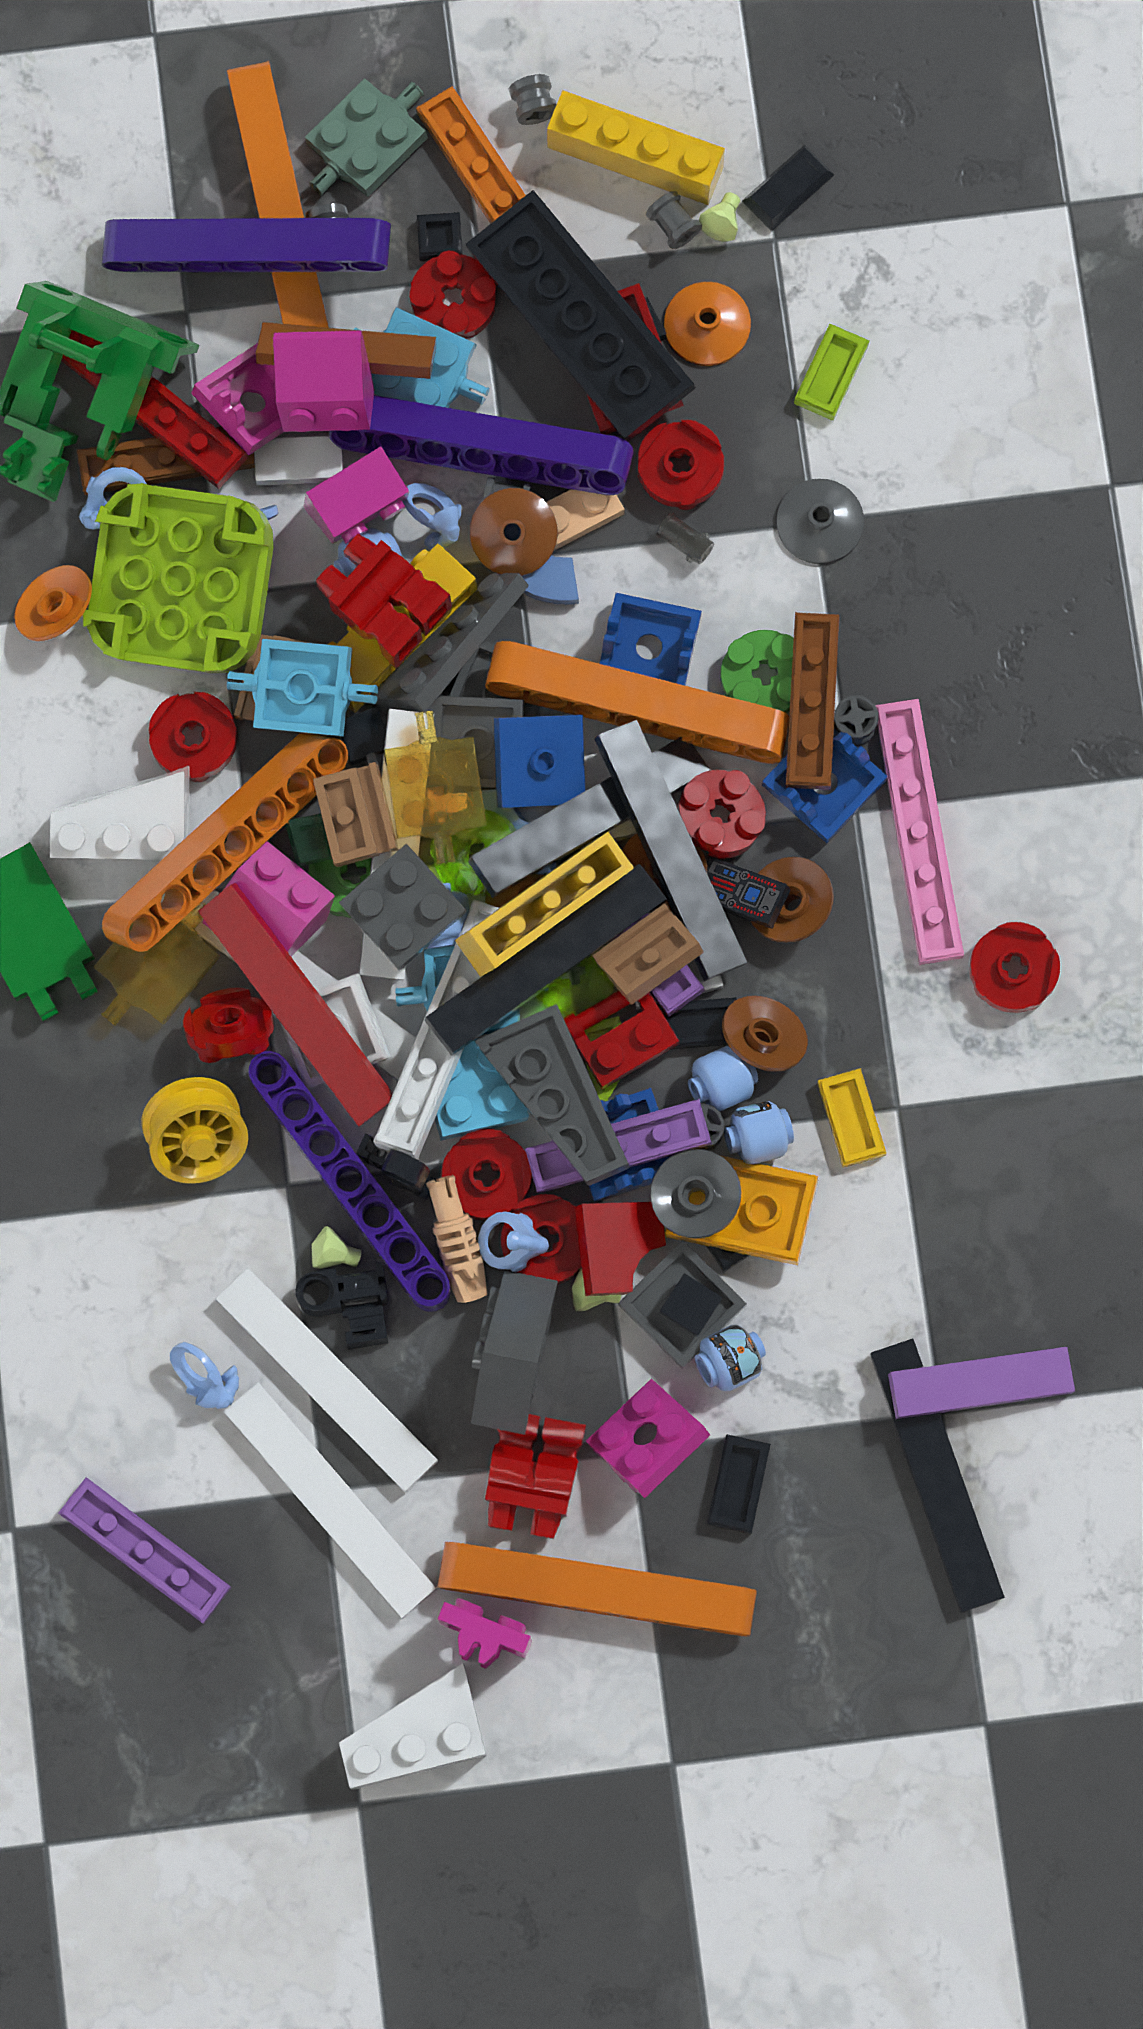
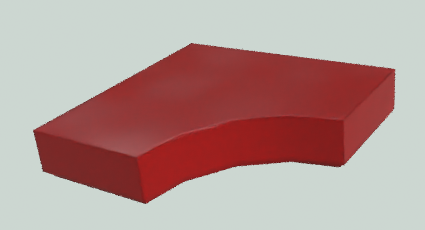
(613, 1242)

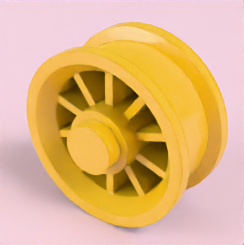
(194, 1130)

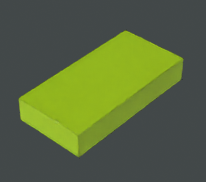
(831, 372)

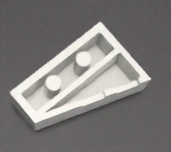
(125, 823)
(417, 1735)

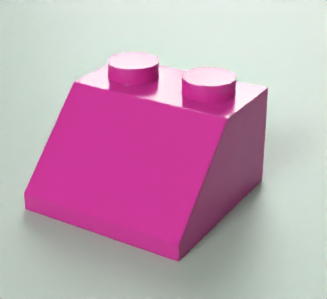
(322, 381)
(356, 497)
(283, 896)

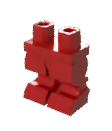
(372, 590)
(532, 1484)

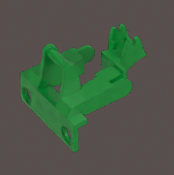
(27, 395)

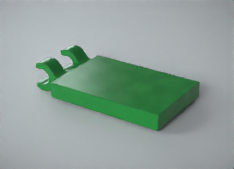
(38, 934)

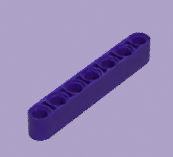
(247, 245)
(493, 446)
(339, 1161)

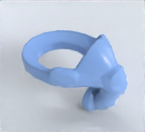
(95, 492)
(443, 522)
(522, 1241)
(209, 1390)

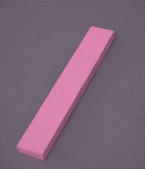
(919, 832)

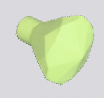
(720, 220)
(331, 1250)
(583, 1302)

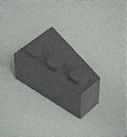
(511, 1350)

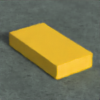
(851, 1118)

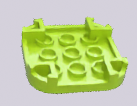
(179, 578)

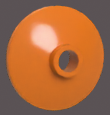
(703, 342)
(53, 603)

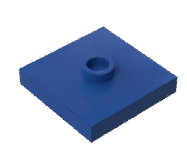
(538, 760)

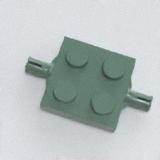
(366, 137)

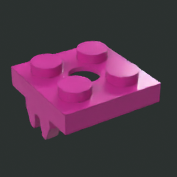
(221, 398)
(649, 1464)
(484, 1633)

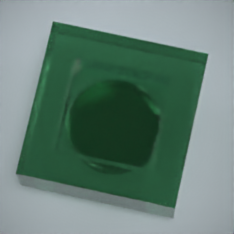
(308, 840)

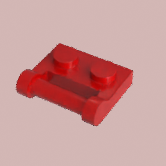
(624, 1046)

